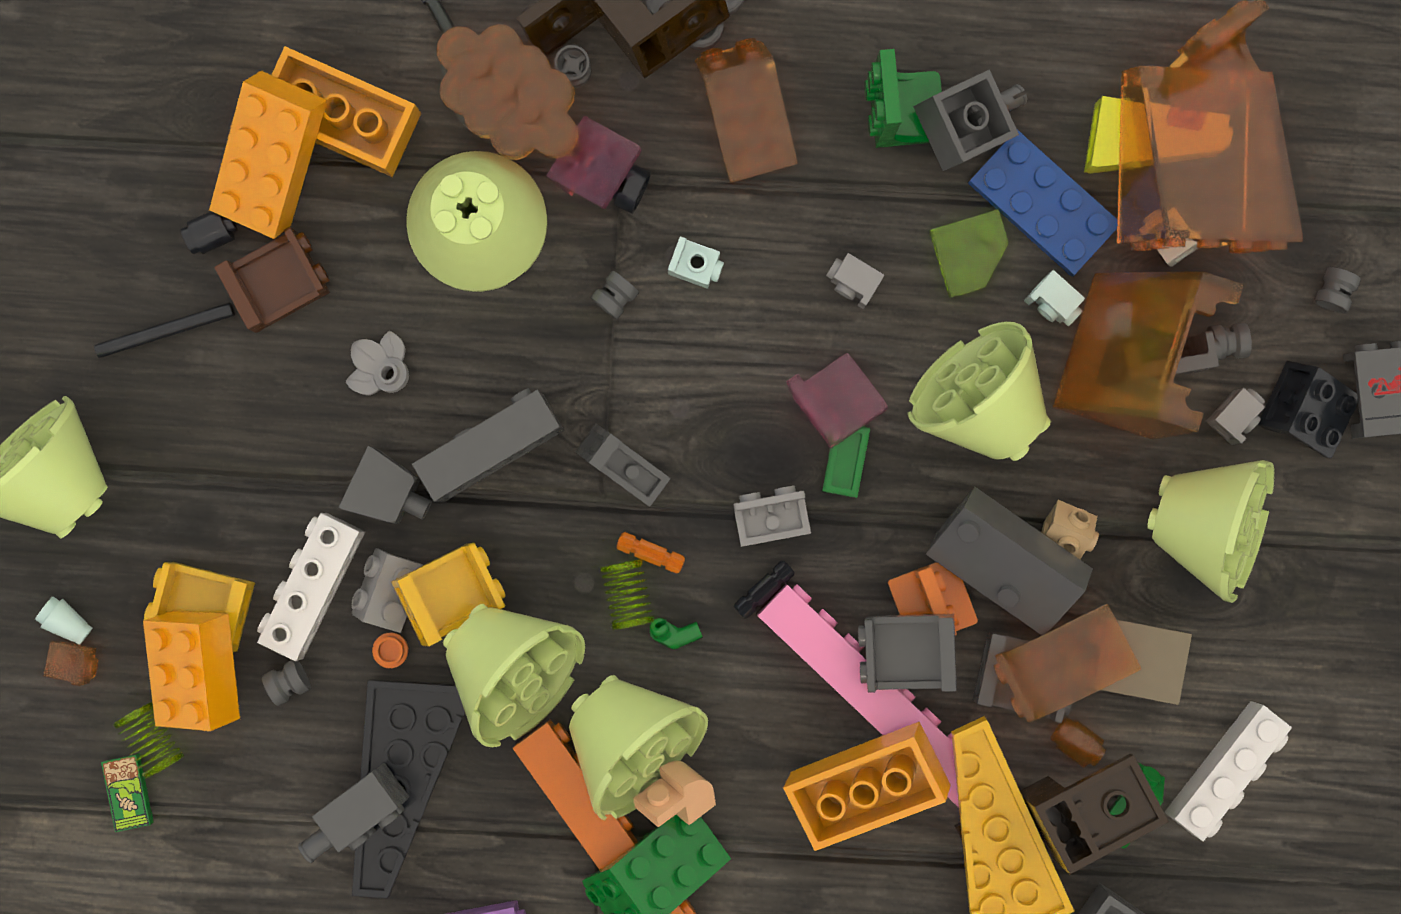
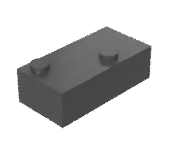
(488, 446)
(1009, 561)

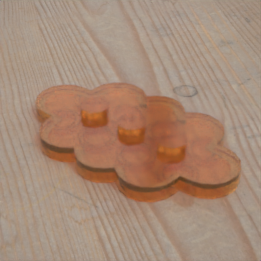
(507, 92)

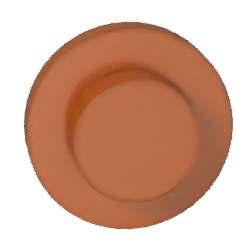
(390, 650)

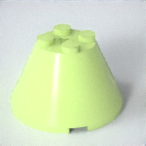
(491, 244)
(984, 394)
(50, 471)
(1214, 522)
(510, 670)
(626, 737)

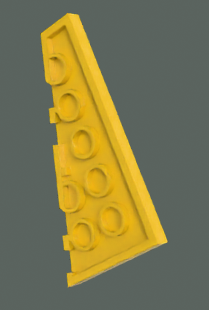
(1001, 845)

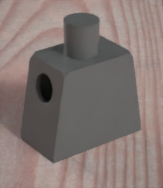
(384, 490)

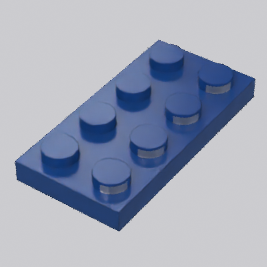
(1044, 203)

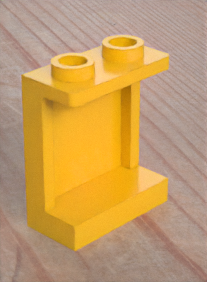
(200, 590)
(446, 591)

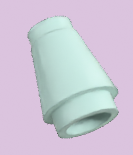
(63, 621)

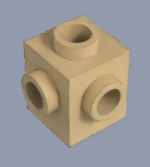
(1071, 528)

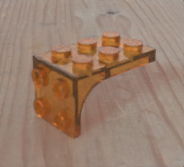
(1223, 42)
(747, 109)
(1067, 664)

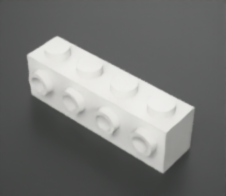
(310, 586)
(1228, 770)

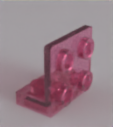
(595, 164)
(837, 399)

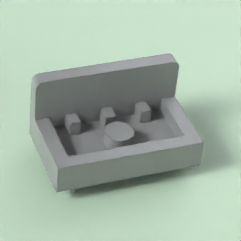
(771, 517)
(377, 599)

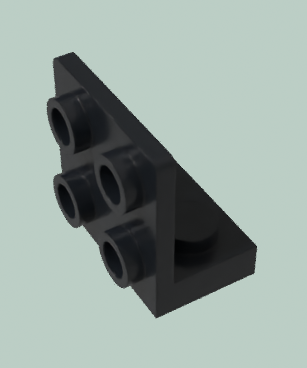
(1309, 407)

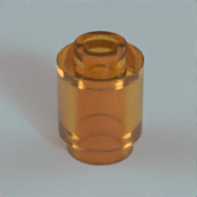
(1078, 742)

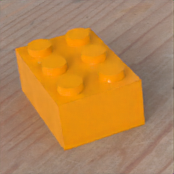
(191, 670)

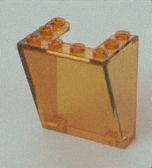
(1203, 161)
(1132, 346)

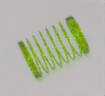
(633, 622)
(164, 763)

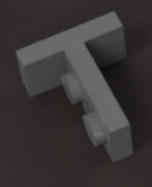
(622, 465)

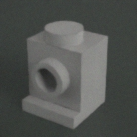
(854, 279)
(1237, 415)

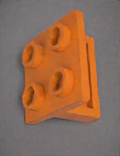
(933, 592)

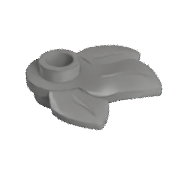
(374, 362)

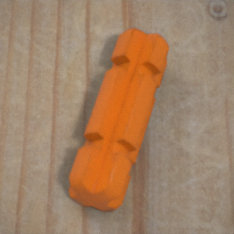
(650, 552)

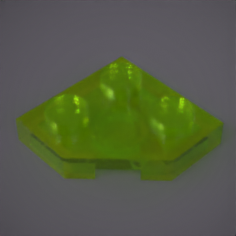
(969, 251)

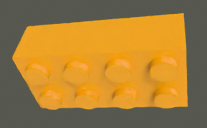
(357, 116)
(267, 154)
(867, 786)

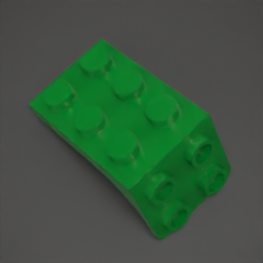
(892, 101)
(658, 870)

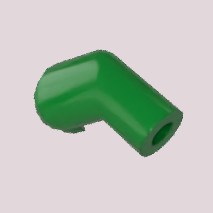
(672, 636)

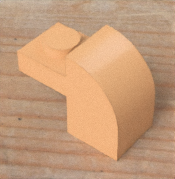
(677, 793)

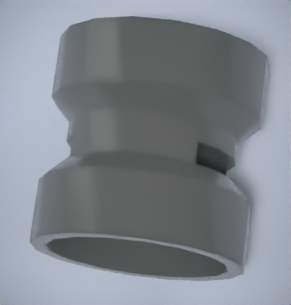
(570, 60)
(1337, 290)
(614, 294)
(1233, 340)
(286, 682)

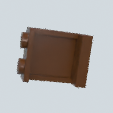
(274, 280)

